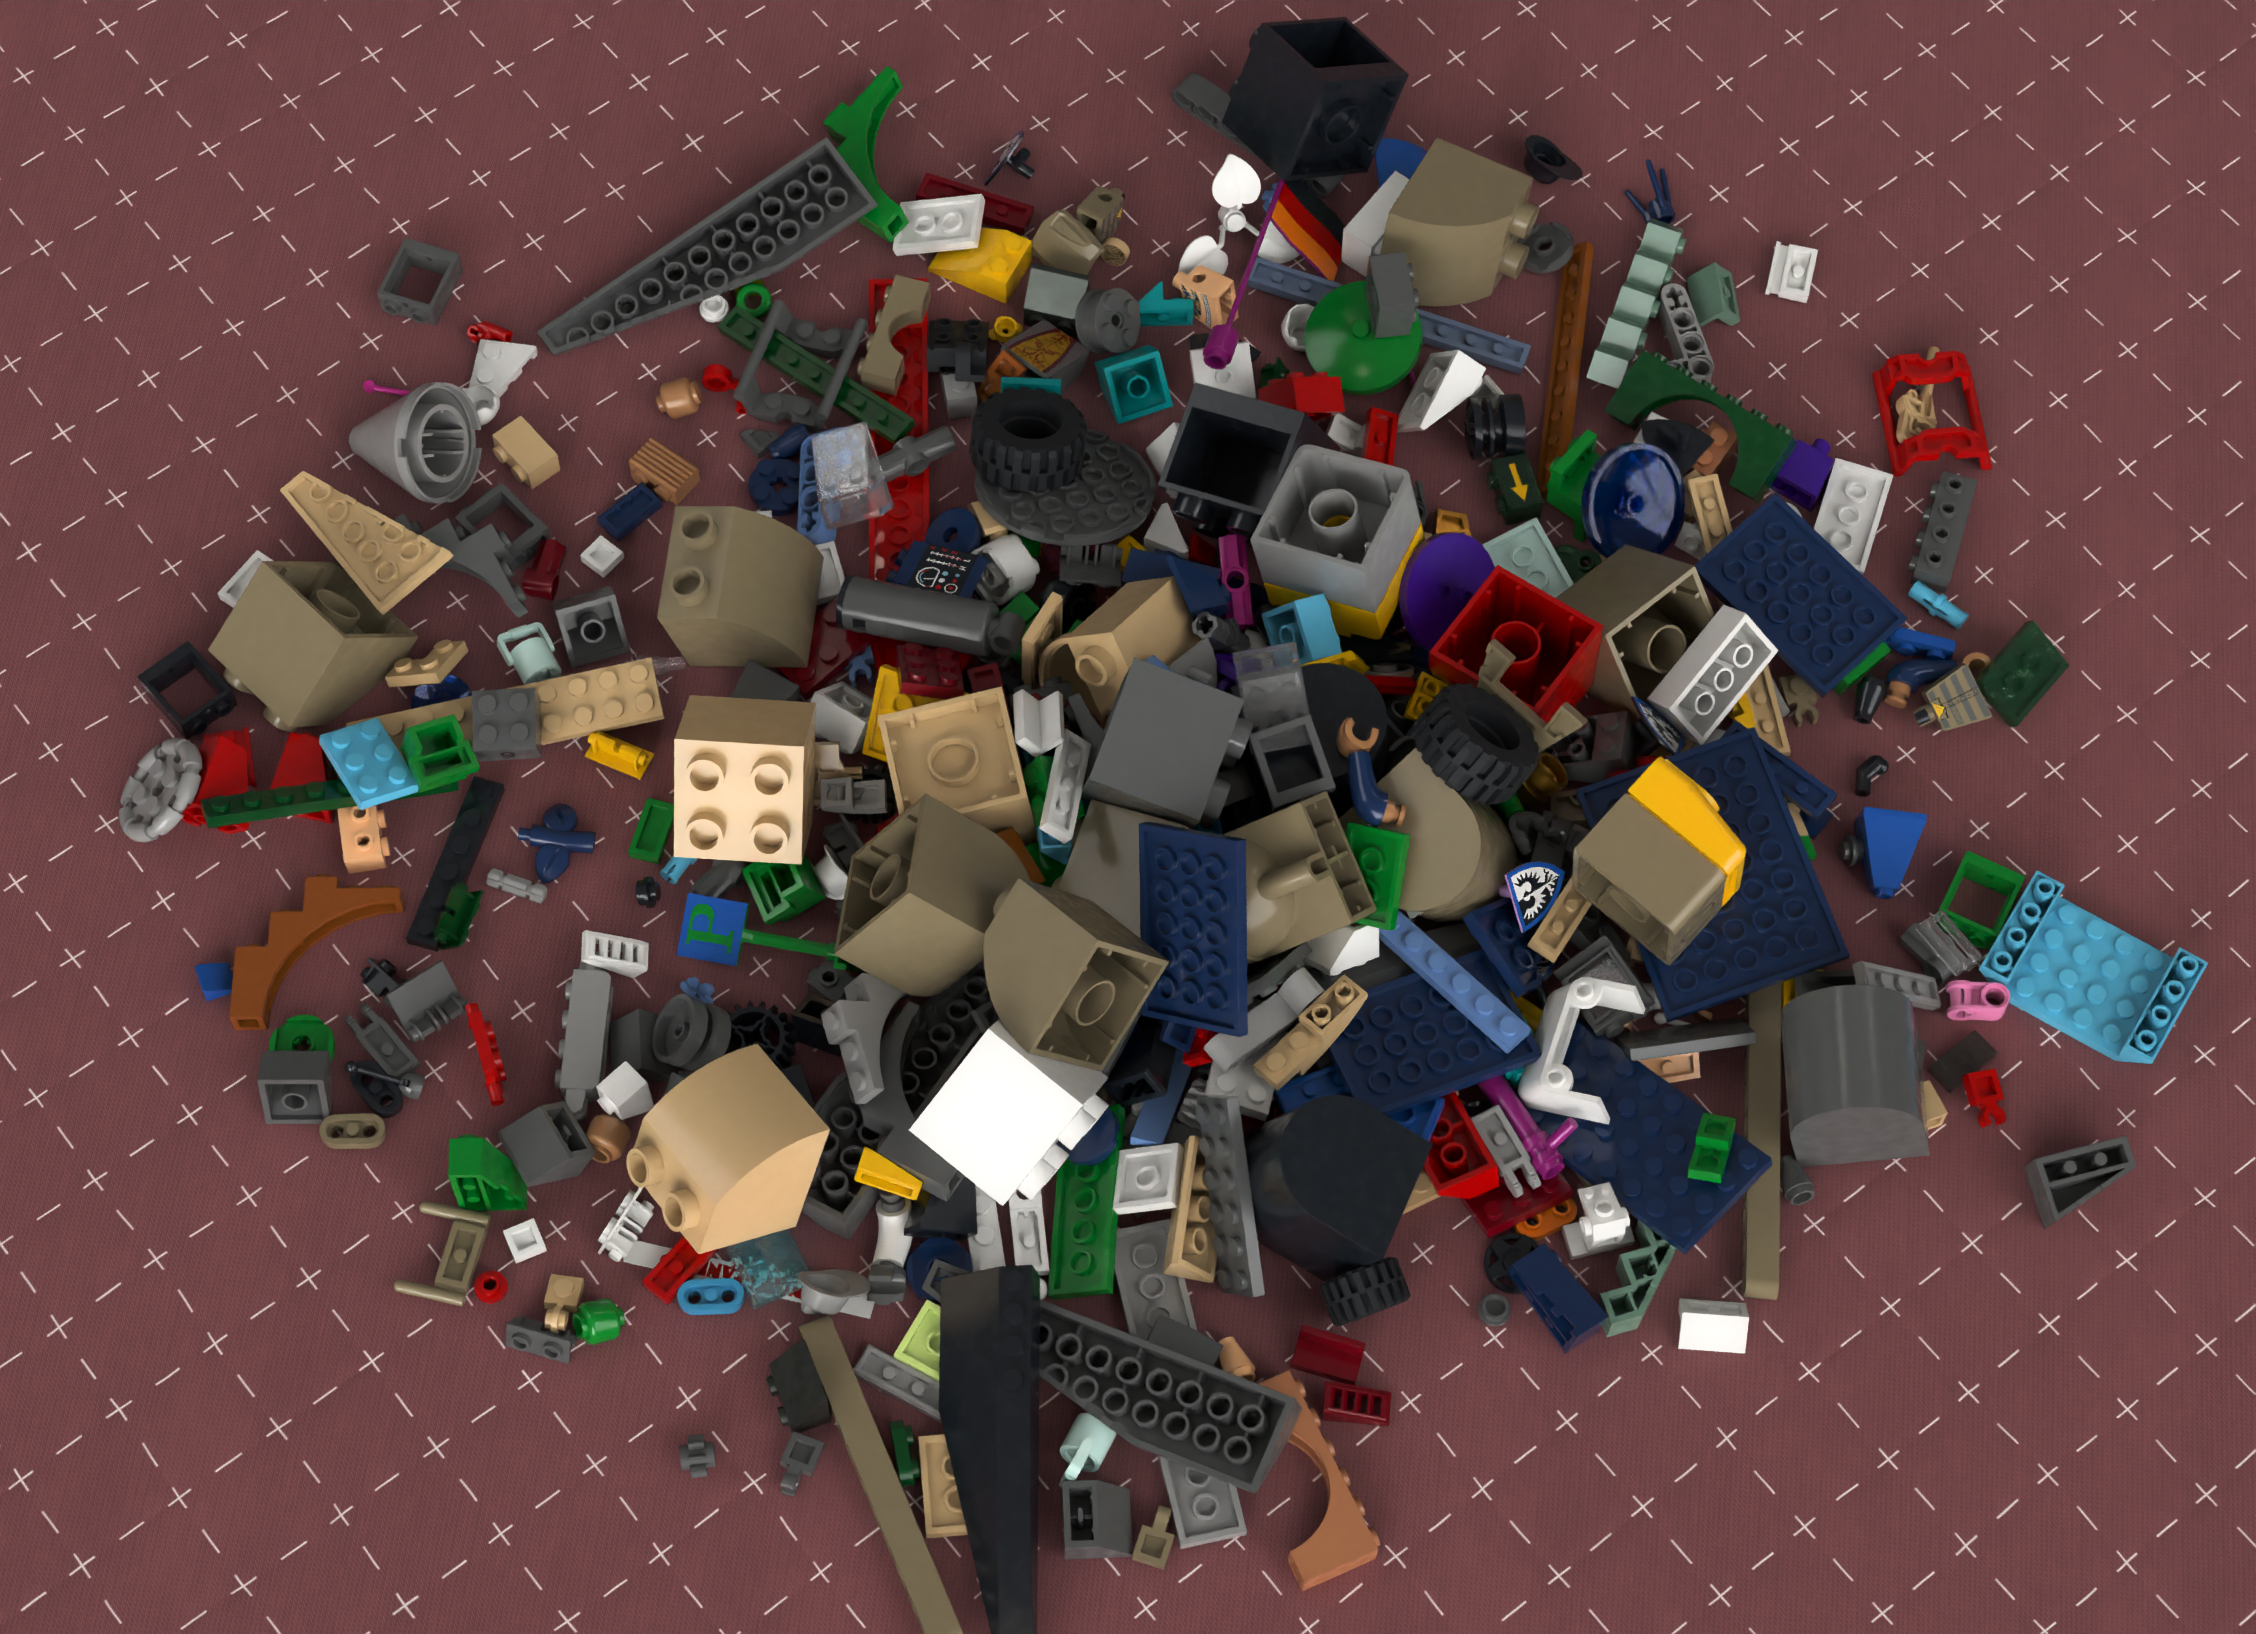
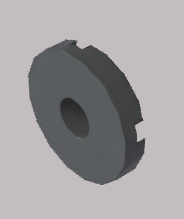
(1553, 258)

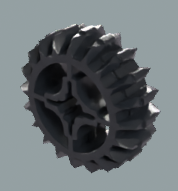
(763, 1021)

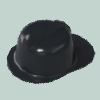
(1547, 162)

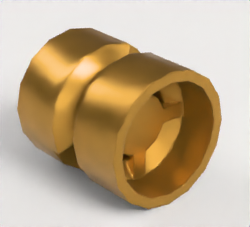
(1545, 780)

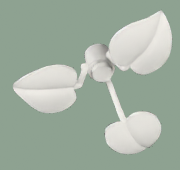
(1231, 187)

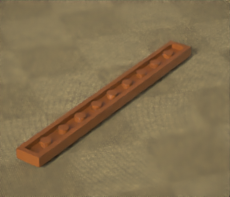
(1565, 360)

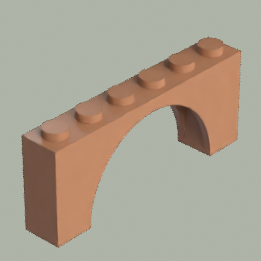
(1343, 1536)

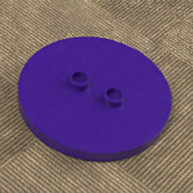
(1440, 583)

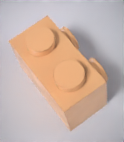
(362, 838)

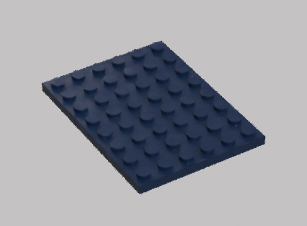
(1779, 915)

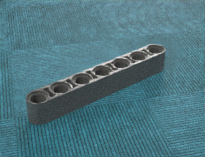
(1209, 106)

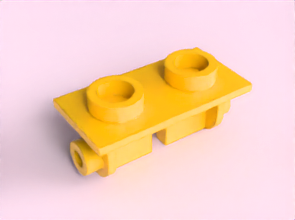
(618, 754)

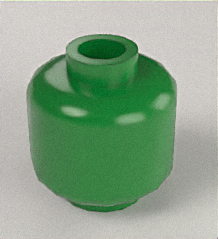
(598, 1321)

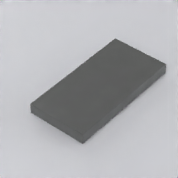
(1685, 1039)

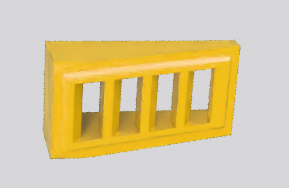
(885, 1175)

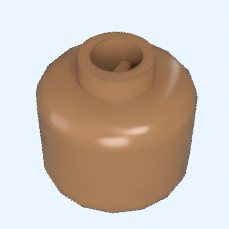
(679, 397)
(608, 1137)

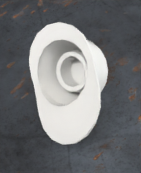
(831, 875)

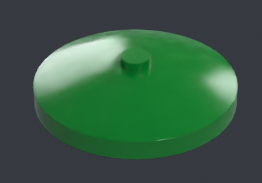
(1343, 343)

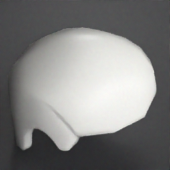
(1294, 326)
(484, 400)

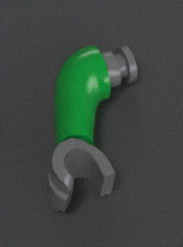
(1521, 822)

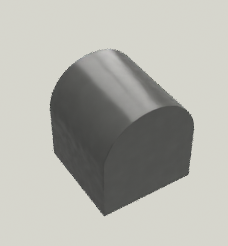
(1853, 1076)

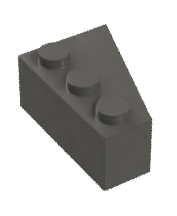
(2076, 1175)

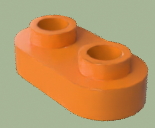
(1548, 1221)

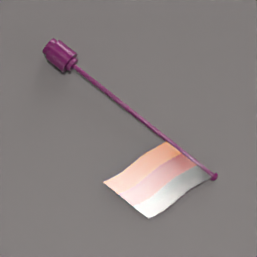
(1309, 229)

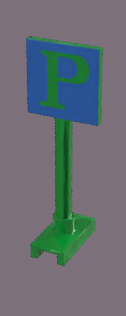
(717, 929)

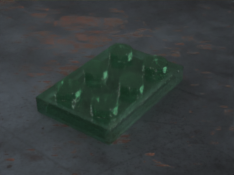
(2021, 673)

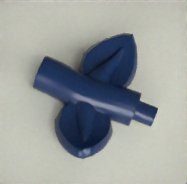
(557, 841)

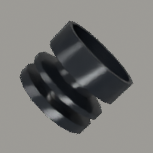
(1499, 426)

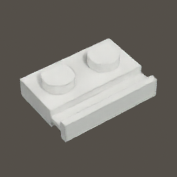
(1791, 272)

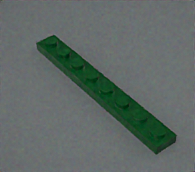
(816, 376)
(287, 802)

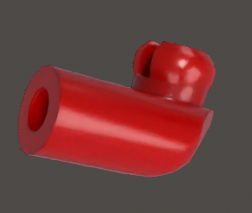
(488, 331)

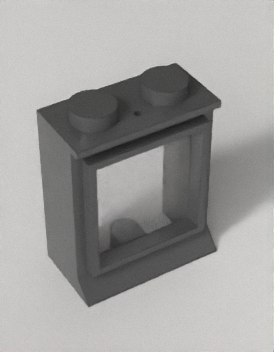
(1605, 962)

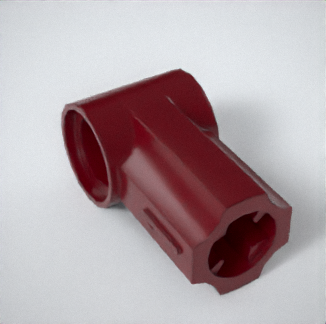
(543, 576)

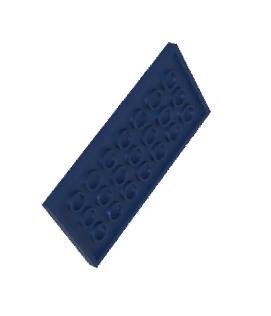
(1646, 1143)

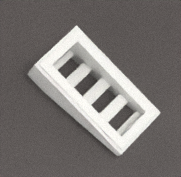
(634, 953)

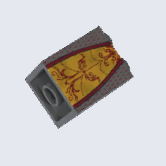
(1048, 353)

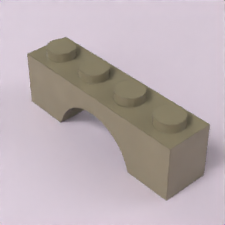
(905, 305)

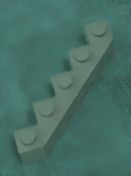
(1637, 303)
(1640, 1277)

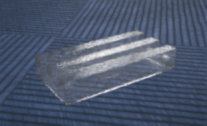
(1945, 946)

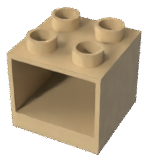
(962, 757)
(744, 779)

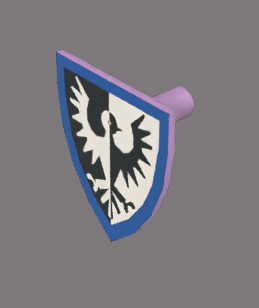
(1532, 891)

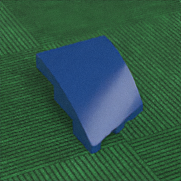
(1396, 156)

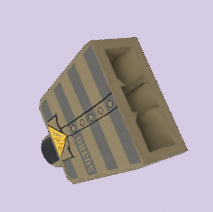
(1104, 209)
(1952, 701)

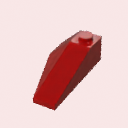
(1459, 1159)

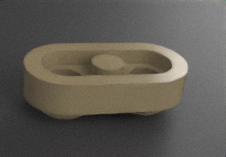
(354, 1130)

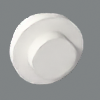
(714, 309)

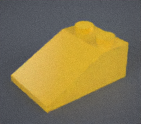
(989, 269)

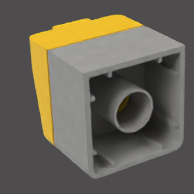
(1340, 532)

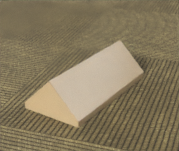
(1191, 1230)

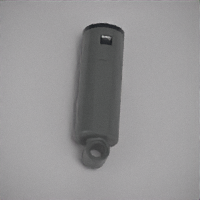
(927, 617)

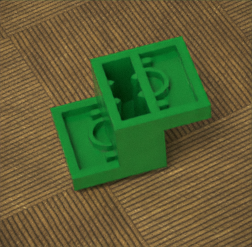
(1569, 478)

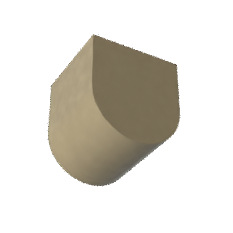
(1454, 844)
(924, 898)

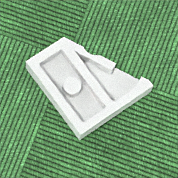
(500, 363)

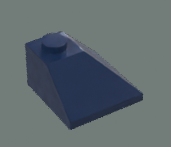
(1199, 588)

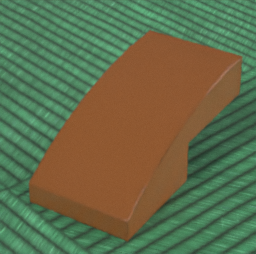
(1004, 366)

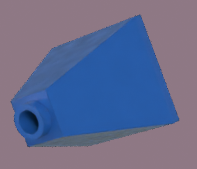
(1888, 846)

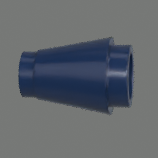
(789, 442)

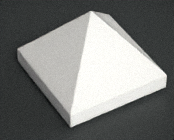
(1490, 389)

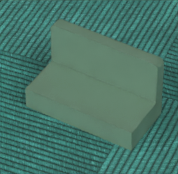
(1713, 295)

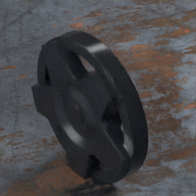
(1506, 1256)

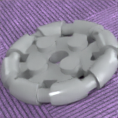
(160, 790)

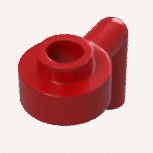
(720, 379)

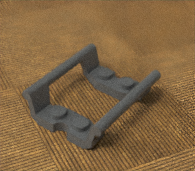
(831, 344)

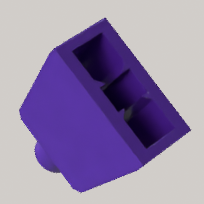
(1804, 473)

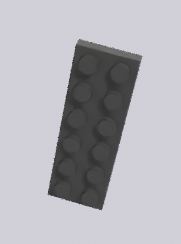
(1230, 1195)

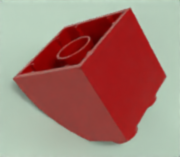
(1550, 639)

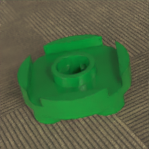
(303, 1028)

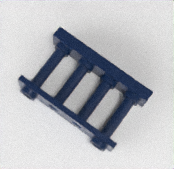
(1797, 787)

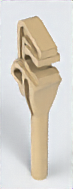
(1916, 411)

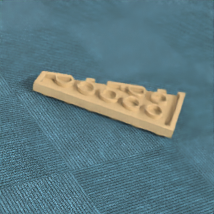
(371, 547)

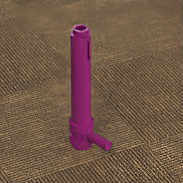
(1538, 1144)

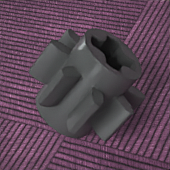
(697, 1456)

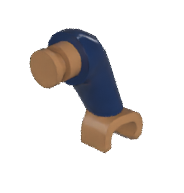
(1911, 674)
(1367, 798)

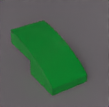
(1711, 1148)

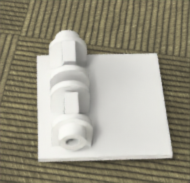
(633, 1216)

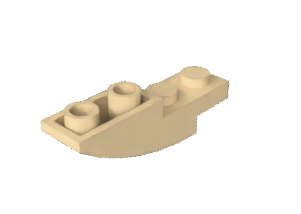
(1313, 1034)

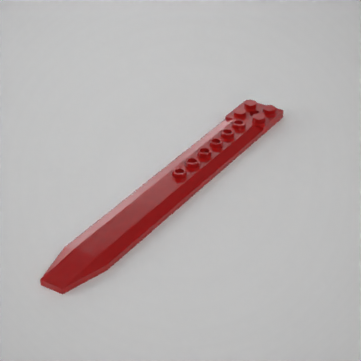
(910, 494)

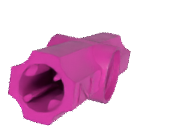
(1235, 563)

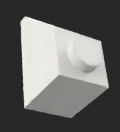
(625, 1093)

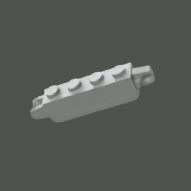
(586, 1037)

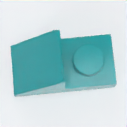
(1161, 312)

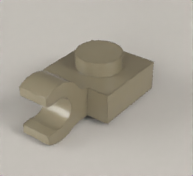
(1154, 1542)

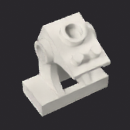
(1603, 1226)

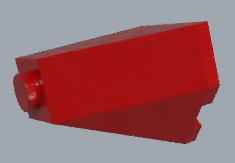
(221, 775)

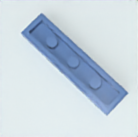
(1159, 1113)

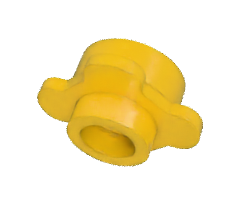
(1002, 324)

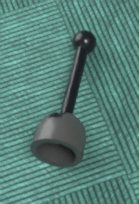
(409, 1084)

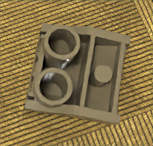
(1066, 244)

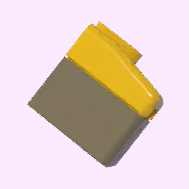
(1660, 861)

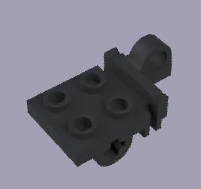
(959, 346)

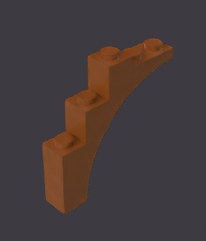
(326, 908)

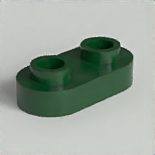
(902, 1438)

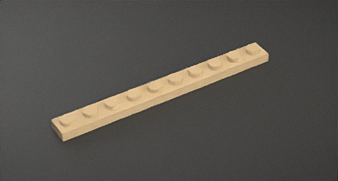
(1713, 528)
(1570, 906)

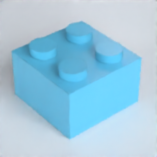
(1307, 624)

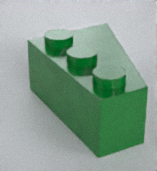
(484, 1176)

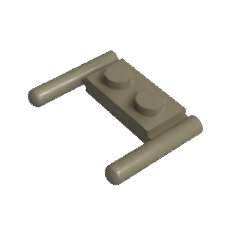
(459, 1256)

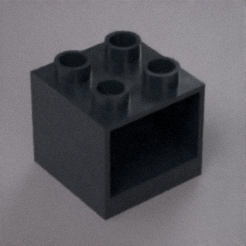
(1314, 97)
(1232, 459)

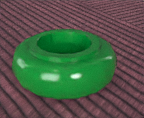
(757, 288)

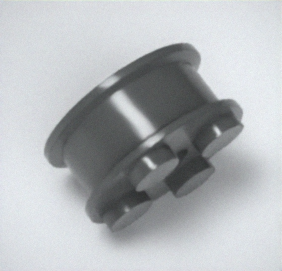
(1107, 320)

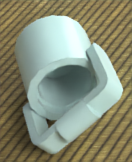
(532, 657)
(1085, 1446)

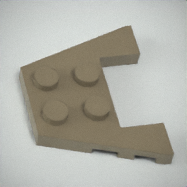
(1563, 722)

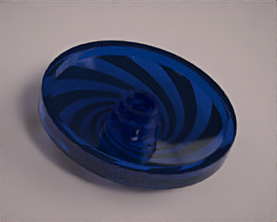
(1633, 499)

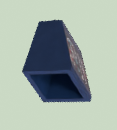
(938, 569)

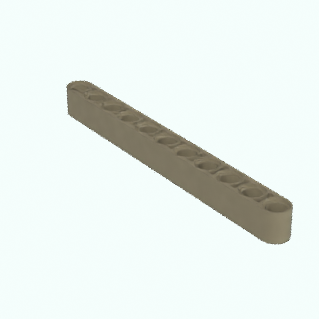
(1762, 1130)
(879, 1479)

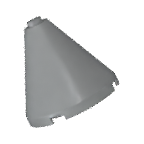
(424, 442)

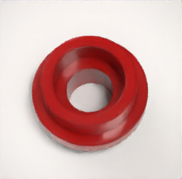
(495, 1294)

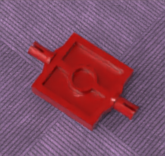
(488, 1053)

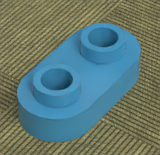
(711, 1294)

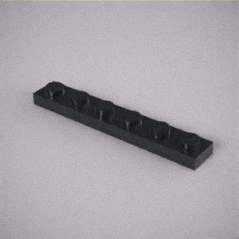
(456, 858)

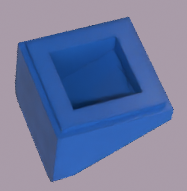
(214, 979)

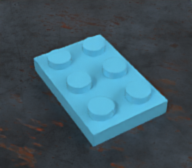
(368, 763)

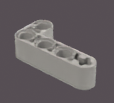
(1684, 337)
(1266, 1021)

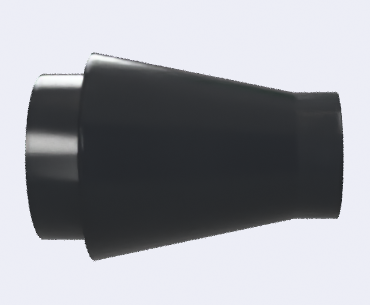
(1868, 698)

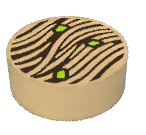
(1115, 251)

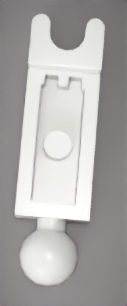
(1029, 1235)

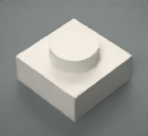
(602, 556)
(524, 1240)

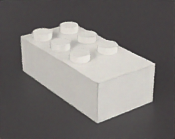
(1713, 674)

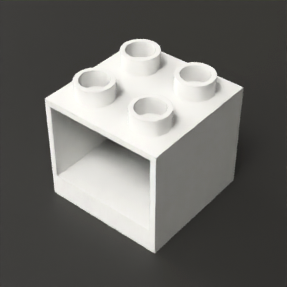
(1007, 1113)

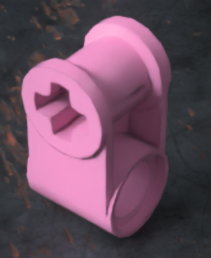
(1971, 1001)

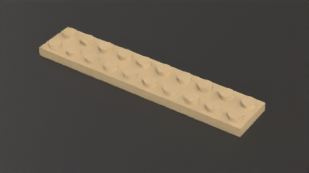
(569, 704)

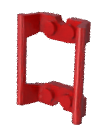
(1930, 442)

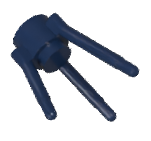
(1660, 207)

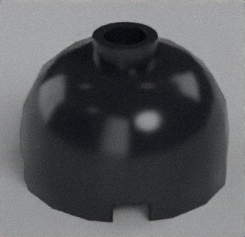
(1076, 601)

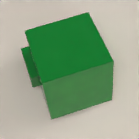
(438, 753)
(783, 889)

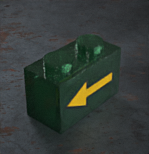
(1515, 489)

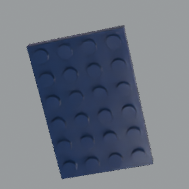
(1800, 594)
(1198, 921)
(1418, 1046)

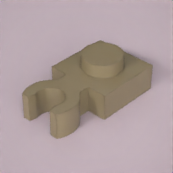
(1800, 696)

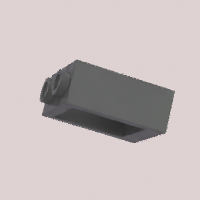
(424, 257)
(523, 547)
(1297, 794)

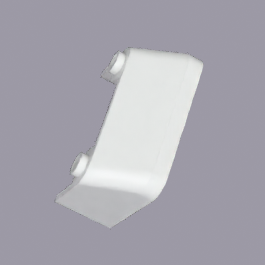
(1548, 1082)

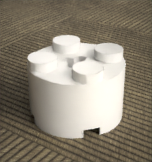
(1007, 571)

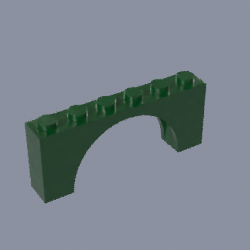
(1760, 445)

